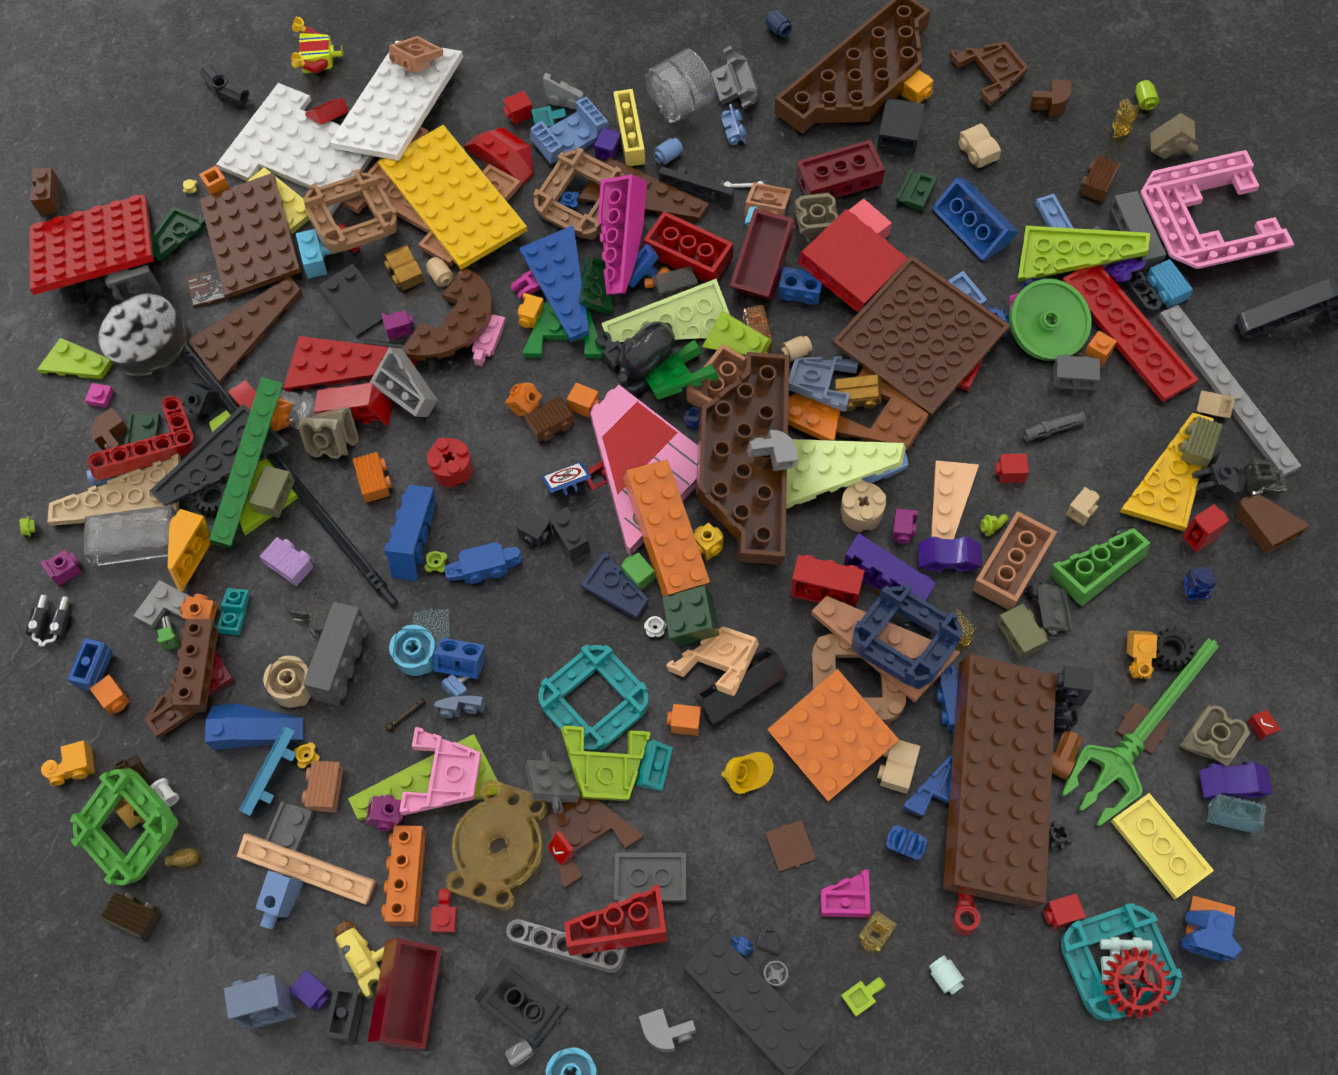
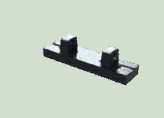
(696, 186)

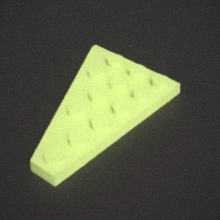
(837, 464)

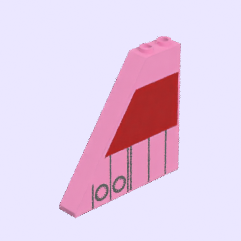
(634, 437)

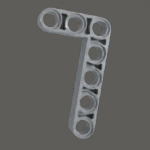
(551, 947)

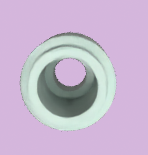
(946, 975)

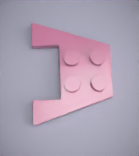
(452, 774)

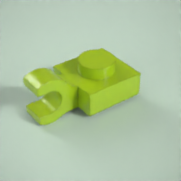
(860, 997)

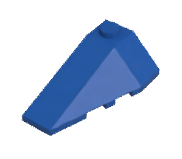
(248, 726)

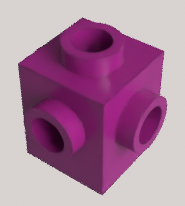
(383, 812)

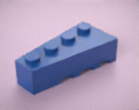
(410, 532)

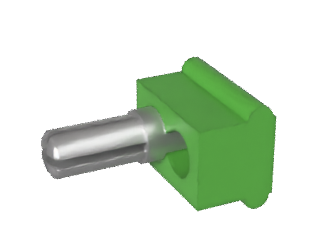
(167, 636)

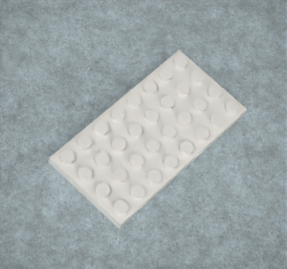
(394, 107)

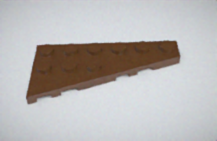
(659, 196)
(239, 332)

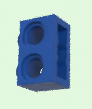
(801, 287)
(459, 658)

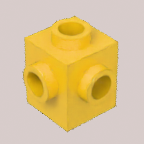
(709, 540)

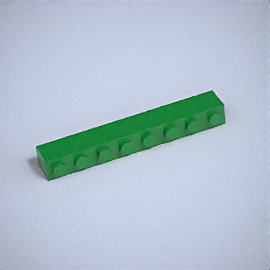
(246, 463)

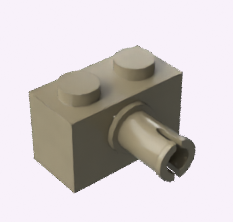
(1174, 136)

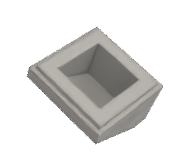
(519, 1053)

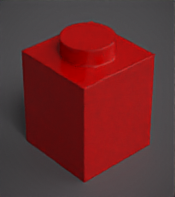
(518, 107)
(1012, 468)
(1063, 911)

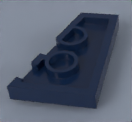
(614, 587)

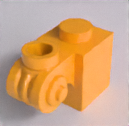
(1143, 647)
(75, 764)

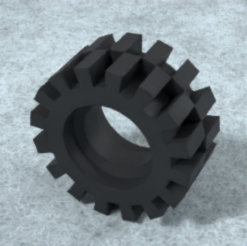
(205, 508)
(1181, 641)

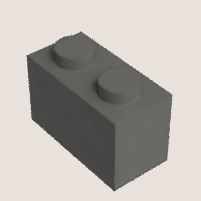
(1076, 372)

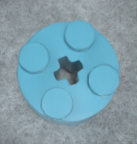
(405, 642)
(570, 1060)

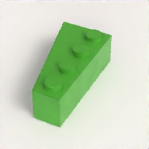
(1094, 570)

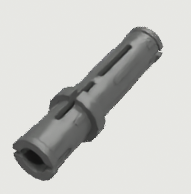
(1045, 428)

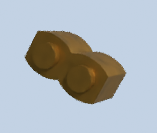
(404, 268)

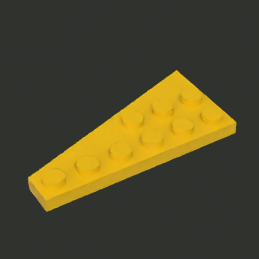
(1168, 487)

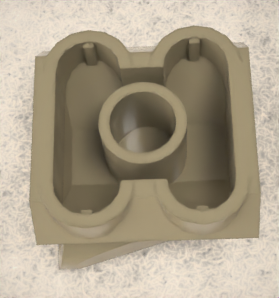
(814, 214)
(329, 433)
(1216, 735)

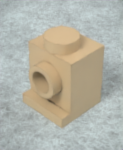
(1083, 506)

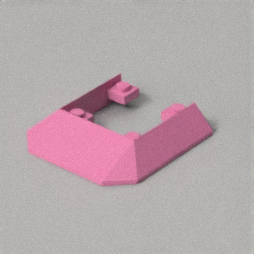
(1177, 187)

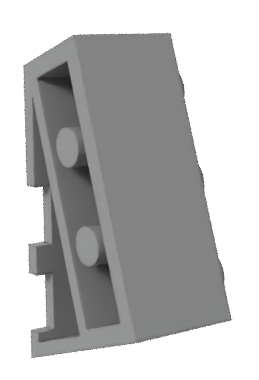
(403, 383)

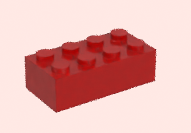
(687, 245)

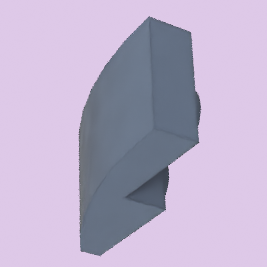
(453, 705)

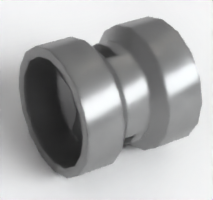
(777, 971)

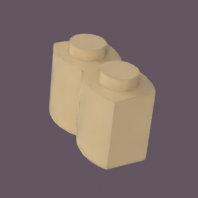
(979, 145)
(899, 766)

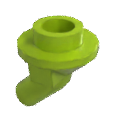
(991, 523)

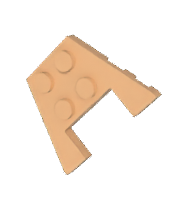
(728, 651)

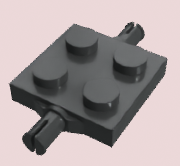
(552, 781)

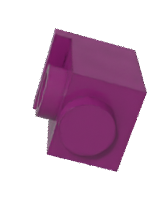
(398, 324)
(904, 525)
(62, 567)

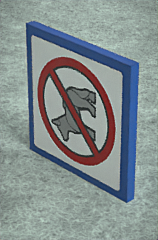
(566, 477)

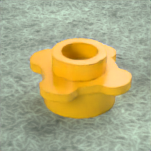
(309, 749)

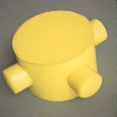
(190, 186)

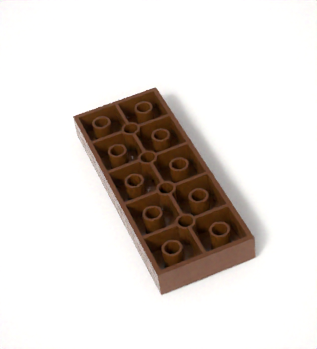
(1001, 782)

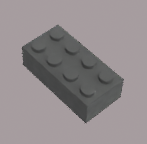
(336, 654)

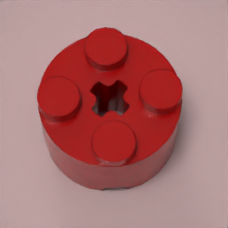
(450, 462)

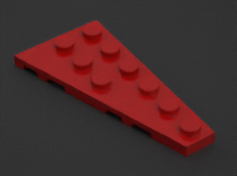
(332, 362)

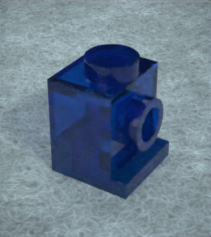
(1199, 583)

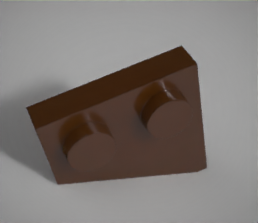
(164, 715)

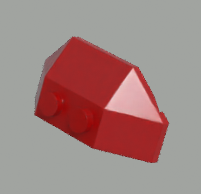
(504, 152)

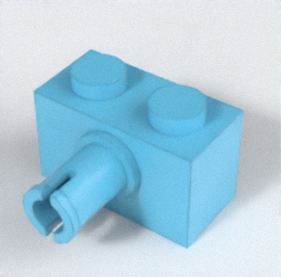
(312, 253)

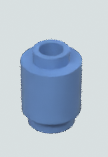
(667, 151)

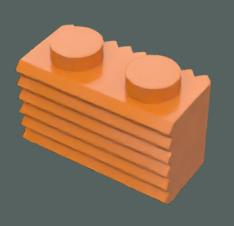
(372, 477)

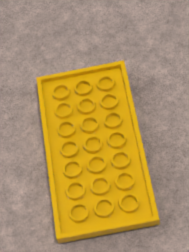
(453, 197)

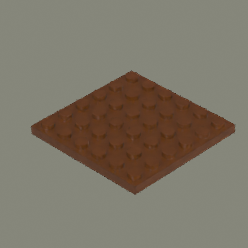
(921, 335)

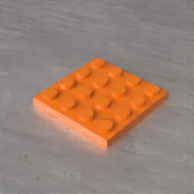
(833, 735)

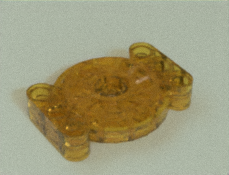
(496, 869)

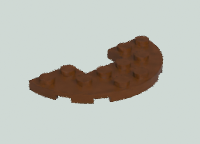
(461, 326)

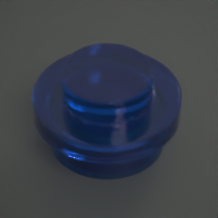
(691, 417)

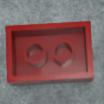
(817, 578)

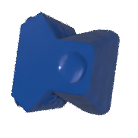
(1211, 935)

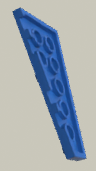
(557, 273)

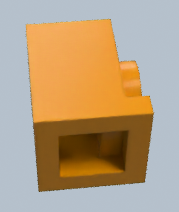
(530, 310)

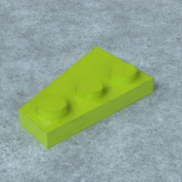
(736, 336)
(74, 360)

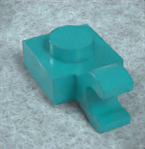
(546, 115)

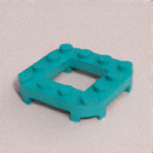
(575, 672)
(1085, 933)

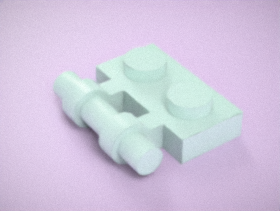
(1115, 946)

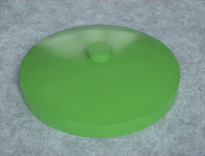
(1050, 319)

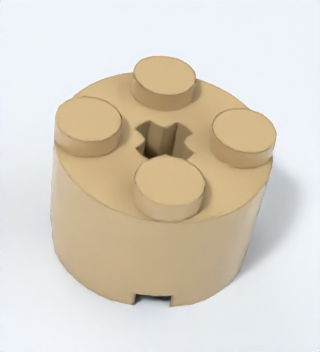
(863, 506)
(285, 681)

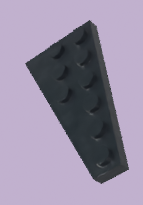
(212, 460)

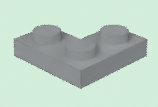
(160, 599)

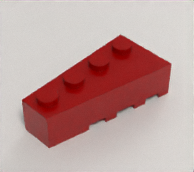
(619, 925)

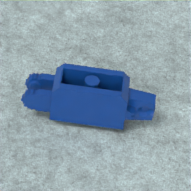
(483, 563)
(947, 695)

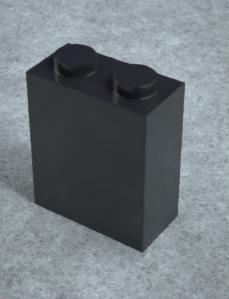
(900, 125)

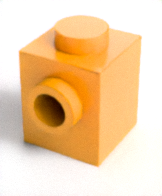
(918, 87)

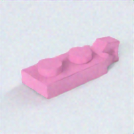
(487, 342)

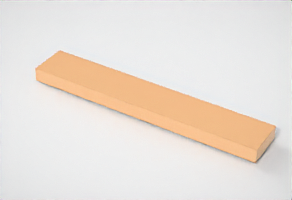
(306, 868)

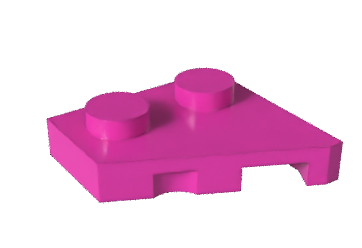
(847, 898)

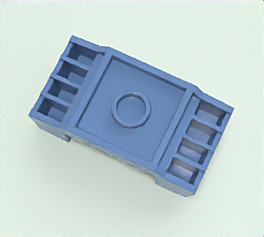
(573, 132)

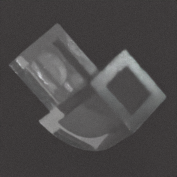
(302, 406)

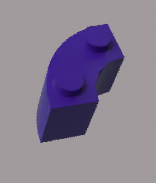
(938, 554)
(1244, 780)

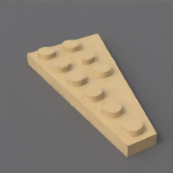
(118, 495)

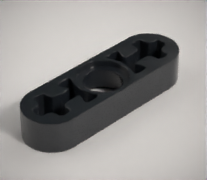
(1141, 298)

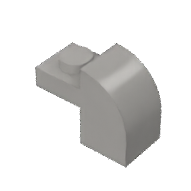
(778, 446)
(662, 1037)

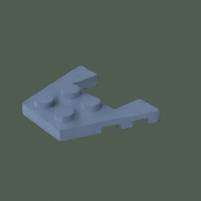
(813, 379)

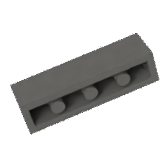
(1132, 217)

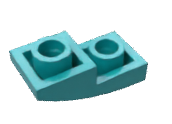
(234, 611)

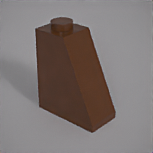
(1268, 522)

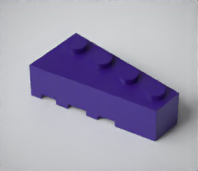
(885, 569)

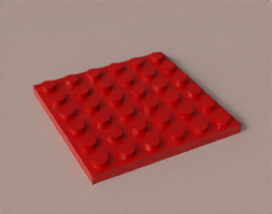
(90, 244)

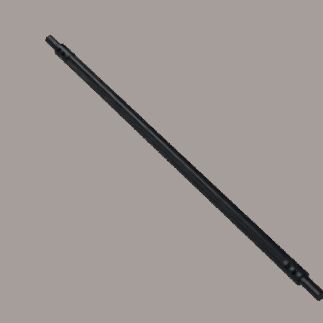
(302, 492)

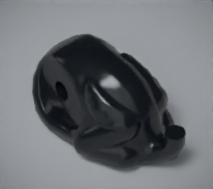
(645, 350)

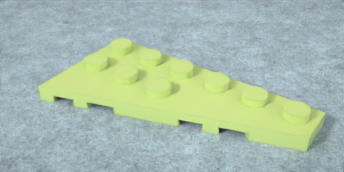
(688, 312)

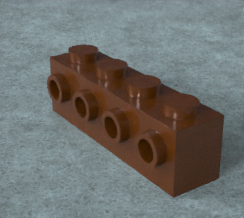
(195, 665)

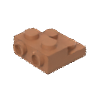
(414, 54)
(768, 198)

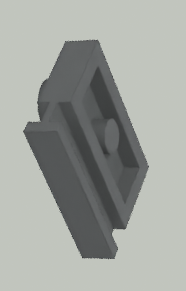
(1054, 608)
(289, 826)

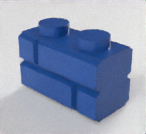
(90, 664)

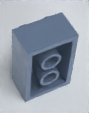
(259, 1001)

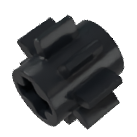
(1065, 717)
(1065, 833)

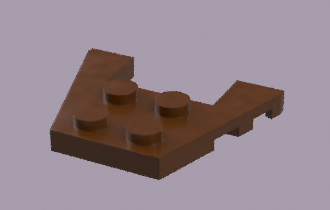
(998, 62)
(583, 824)

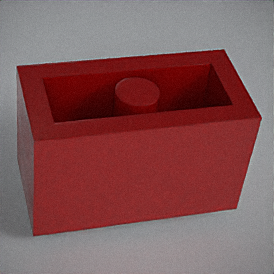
(1205, 528)

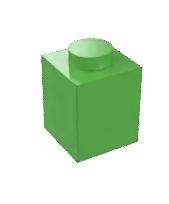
(638, 570)

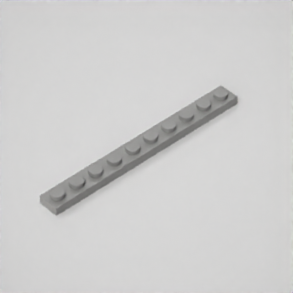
(1224, 383)

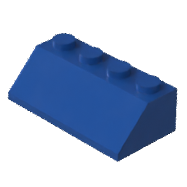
(974, 219)

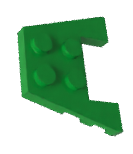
(549, 328)
(674, 374)

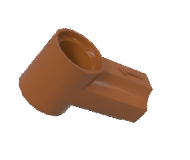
(1065, 754)

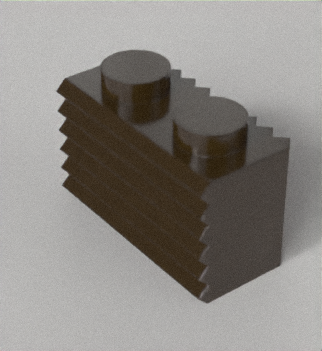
(131, 916)

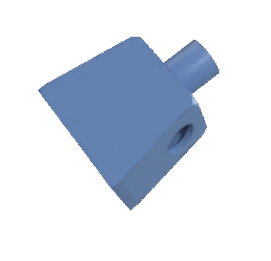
(277, 897)

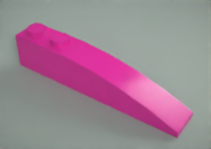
(621, 224)

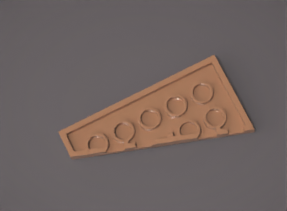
(842, 620)

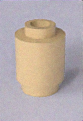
(439, 272)
(796, 348)

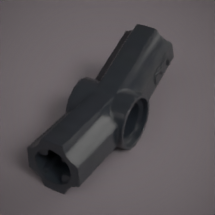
(222, 87)

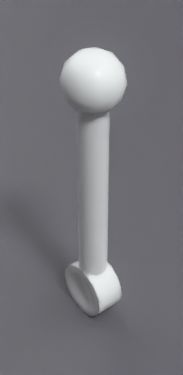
(728, 184)

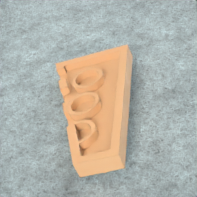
(950, 496)

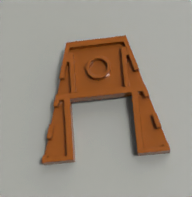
(897, 423)

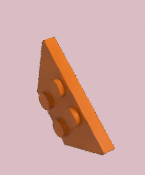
(813, 417)

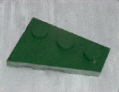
(174, 231)
(593, 287)

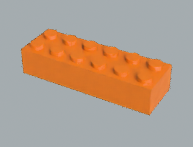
(665, 528)

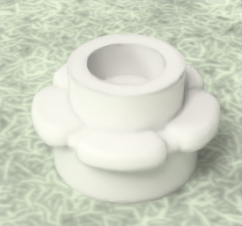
(655, 621)

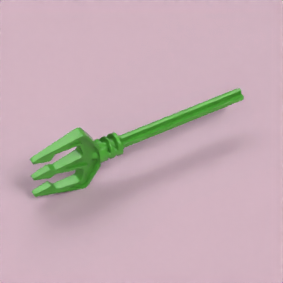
(1118, 762)

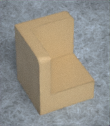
(1215, 404)

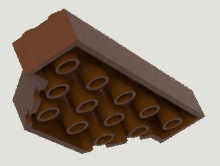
(860, 71)
(741, 489)

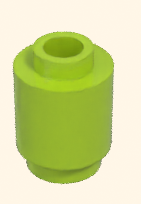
(1146, 95)

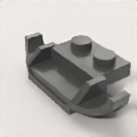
(735, 79)

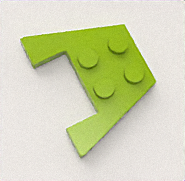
(604, 774)

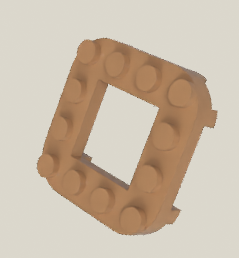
(567, 166)
(329, 233)
(823, 665)

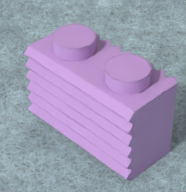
(287, 561)

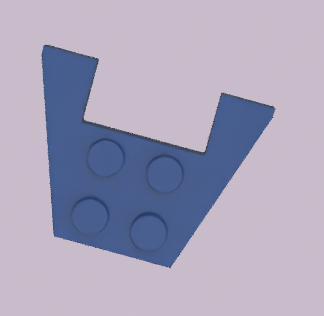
(937, 786)

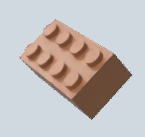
(1014, 561)

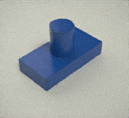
(643, 265)

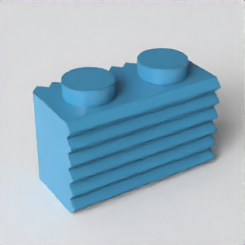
(1169, 283)

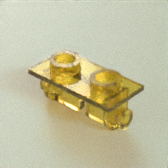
(1125, 118)

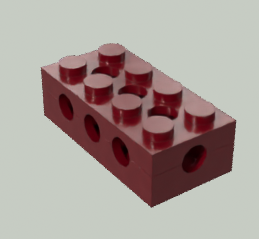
(841, 170)

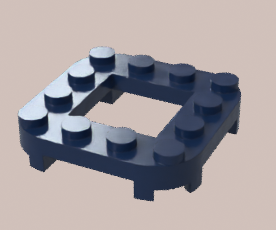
(910, 672)

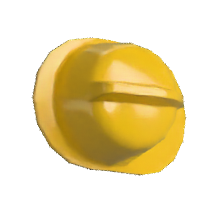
(748, 772)

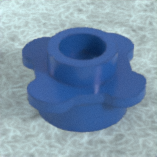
(569, 199)
(742, 945)

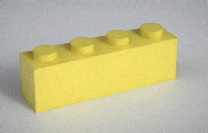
(629, 127)

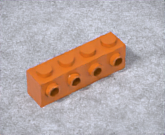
(405, 876)

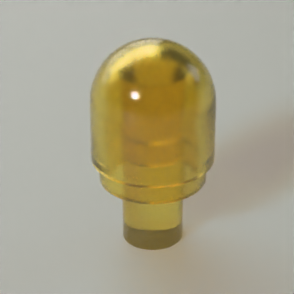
(183, 858)

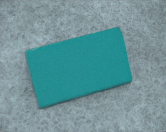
(654, 766)

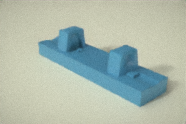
(257, 789)

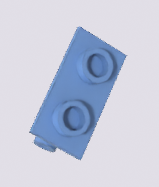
(737, 131)

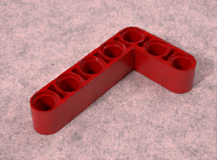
(151, 446)

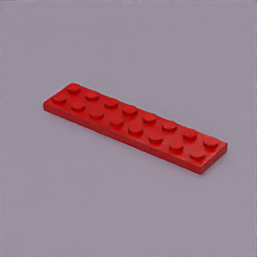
(1133, 332)

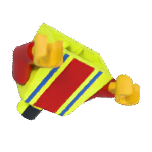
(315, 49)

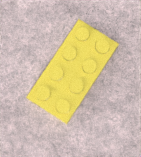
(292, 203)
(1162, 846)

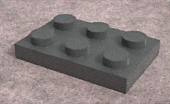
(642, 870)

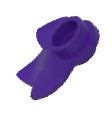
(1124, 268)

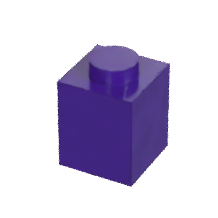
(607, 144)
(311, 991)

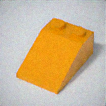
(186, 545)

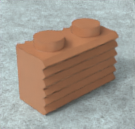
(323, 786)

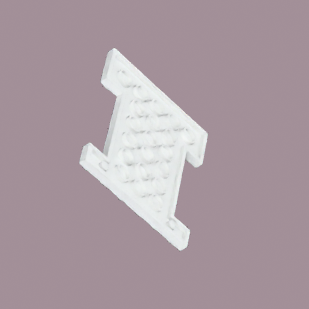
(290, 145)

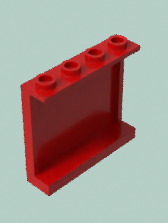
(851, 260)

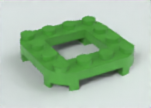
(158, 825)

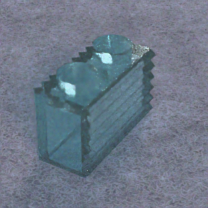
(1236, 813)

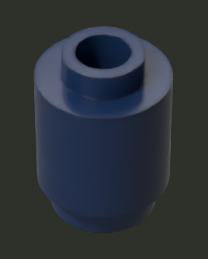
(778, 23)

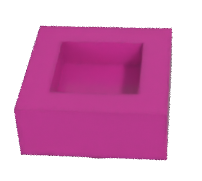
(99, 395)

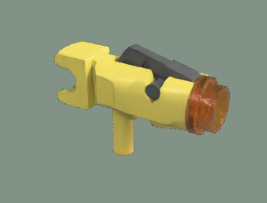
(357, 957)

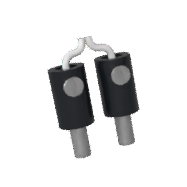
(57, 623)

